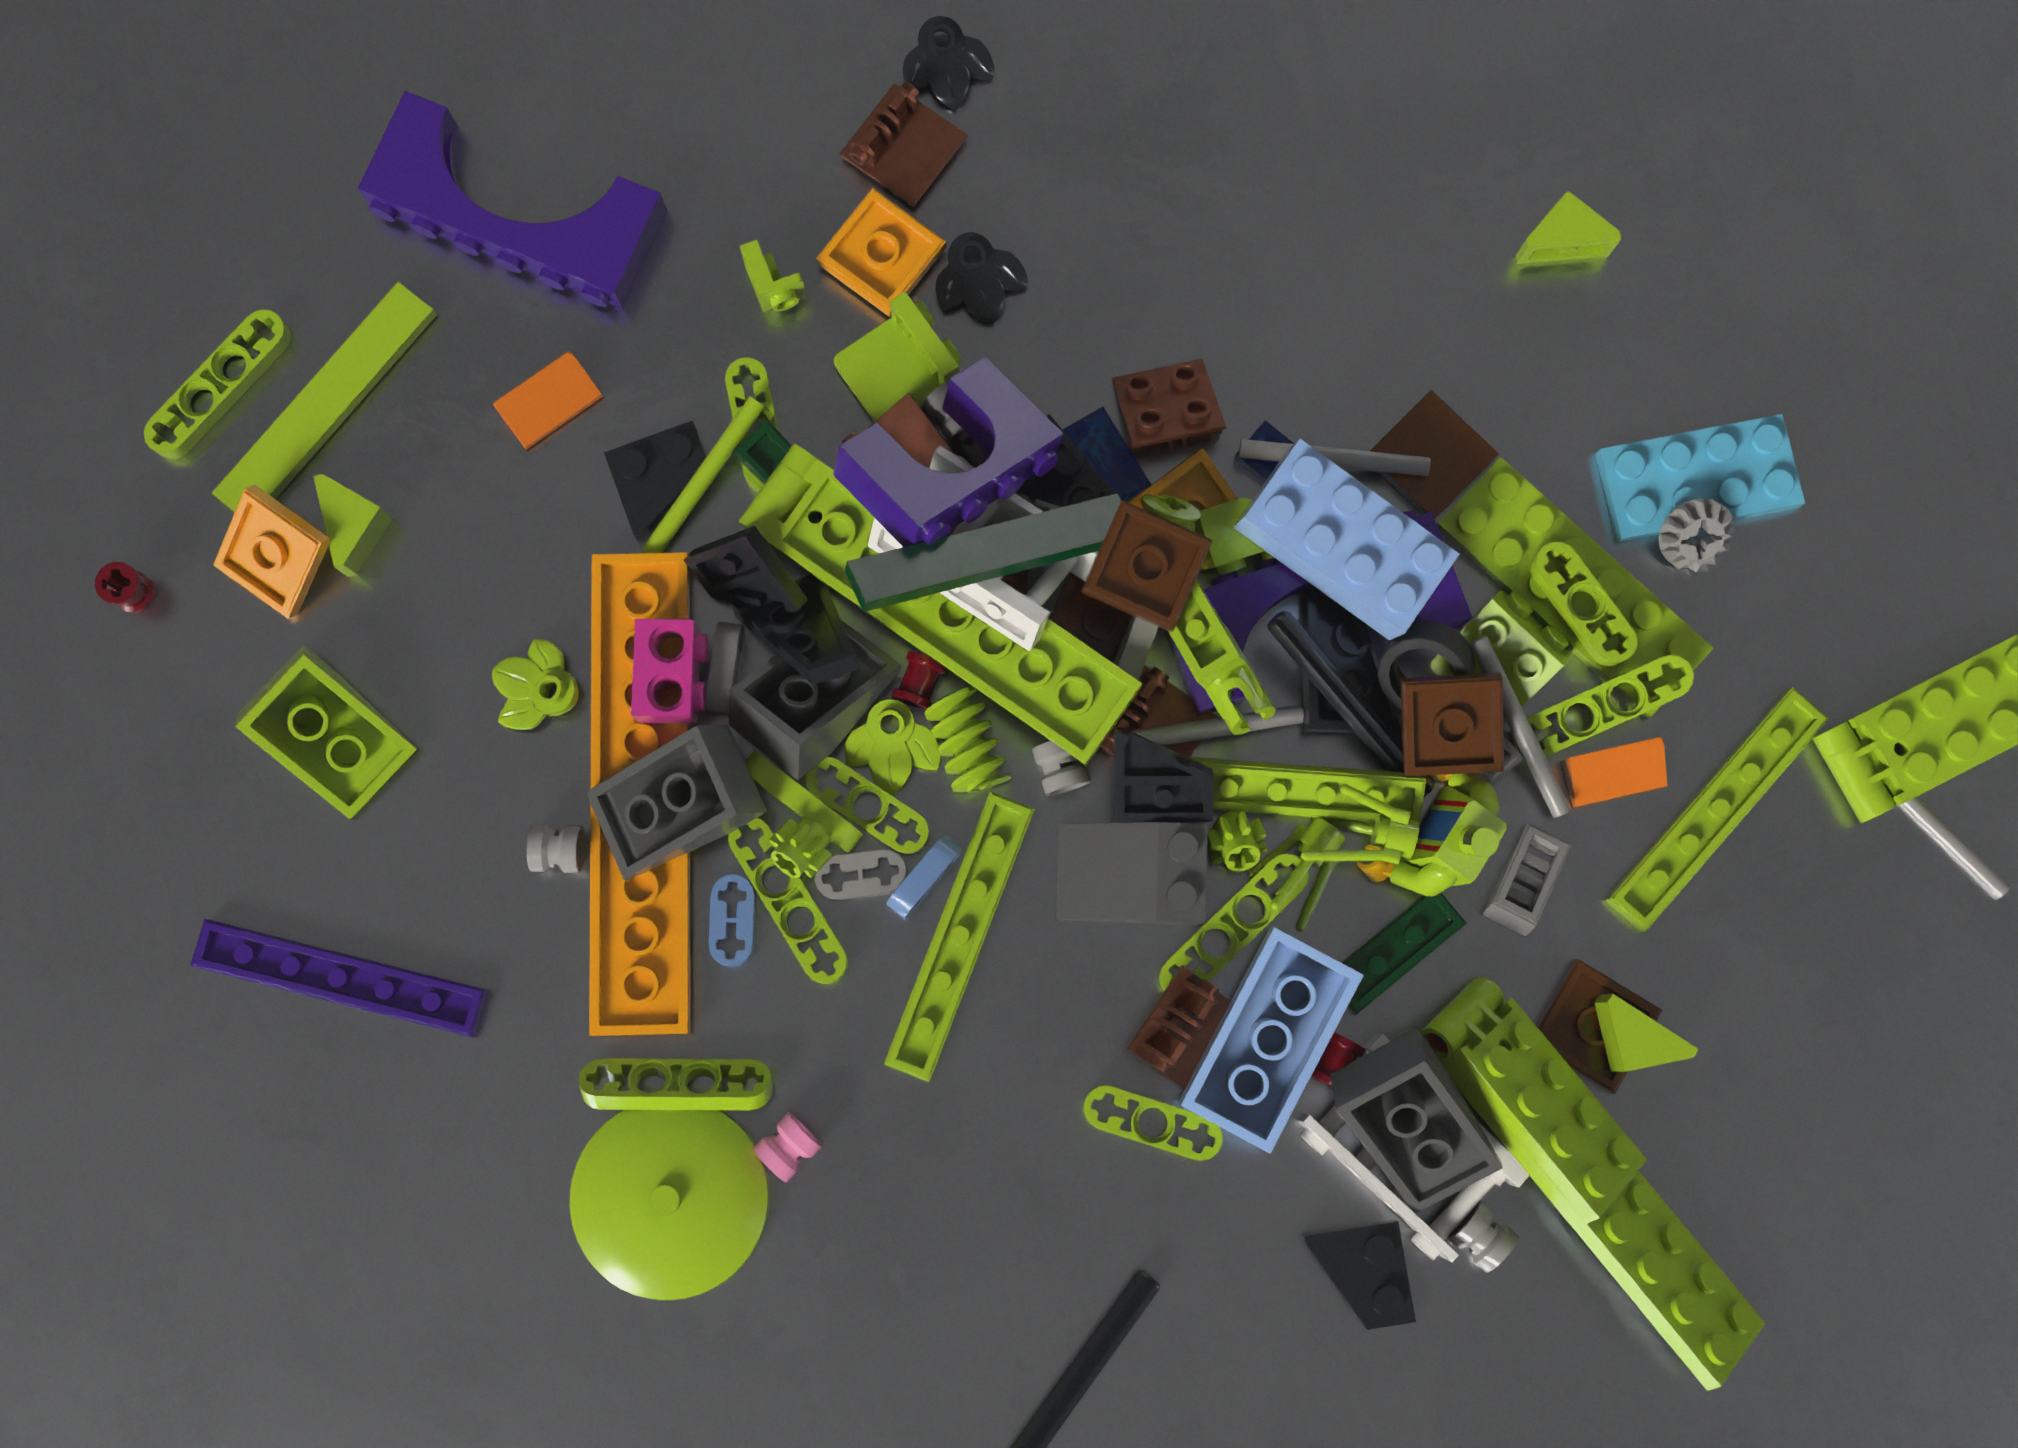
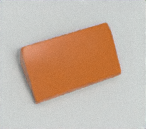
(547, 399)
(1616, 772)

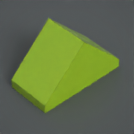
(1569, 233)
(350, 523)
(1636, 1039)

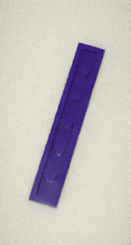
(339, 978)

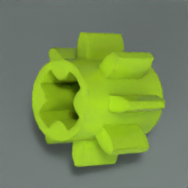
(1236, 841)
(800, 847)

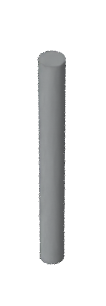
(1342, 457)
(1217, 726)
(1522, 731)
(1956, 847)

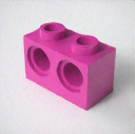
(654, 672)

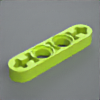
(224, 390)
(1599, 701)
(783, 903)
(1228, 920)
(674, 1092)

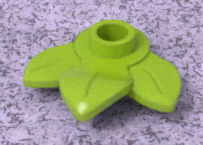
(528, 684)
(894, 752)

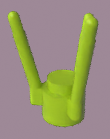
(1393, 835)
(1315, 837)

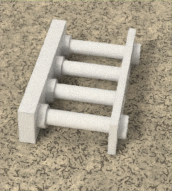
(993, 600)
(1427, 1238)

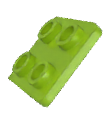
(898, 359)
(1522, 645)

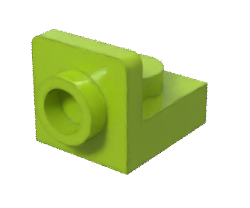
(769, 287)

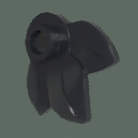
(948, 67)
(979, 284)

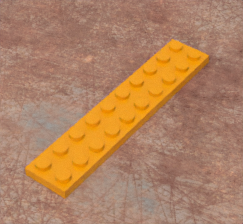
(643, 922)

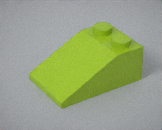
(324, 732)

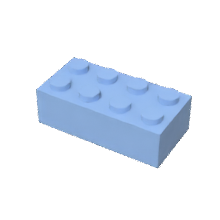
(1346, 540)
(1270, 1039)

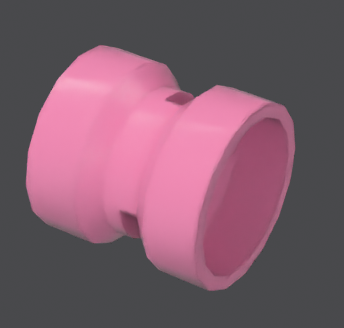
(783, 1150)

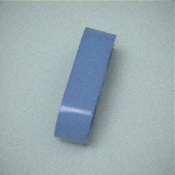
(925, 876)
(744, 920)

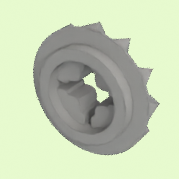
(1685, 522)

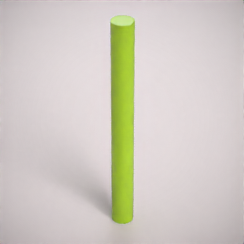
(703, 476)

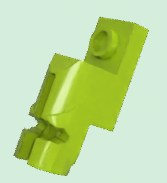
(1218, 661)

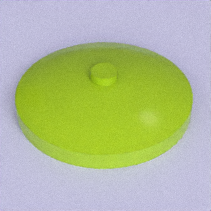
(669, 1201)

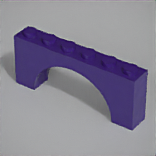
(589, 252)
(1248, 598)

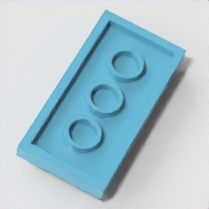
(1737, 464)

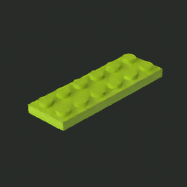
(1508, 521)

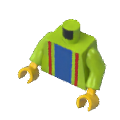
(1452, 839)

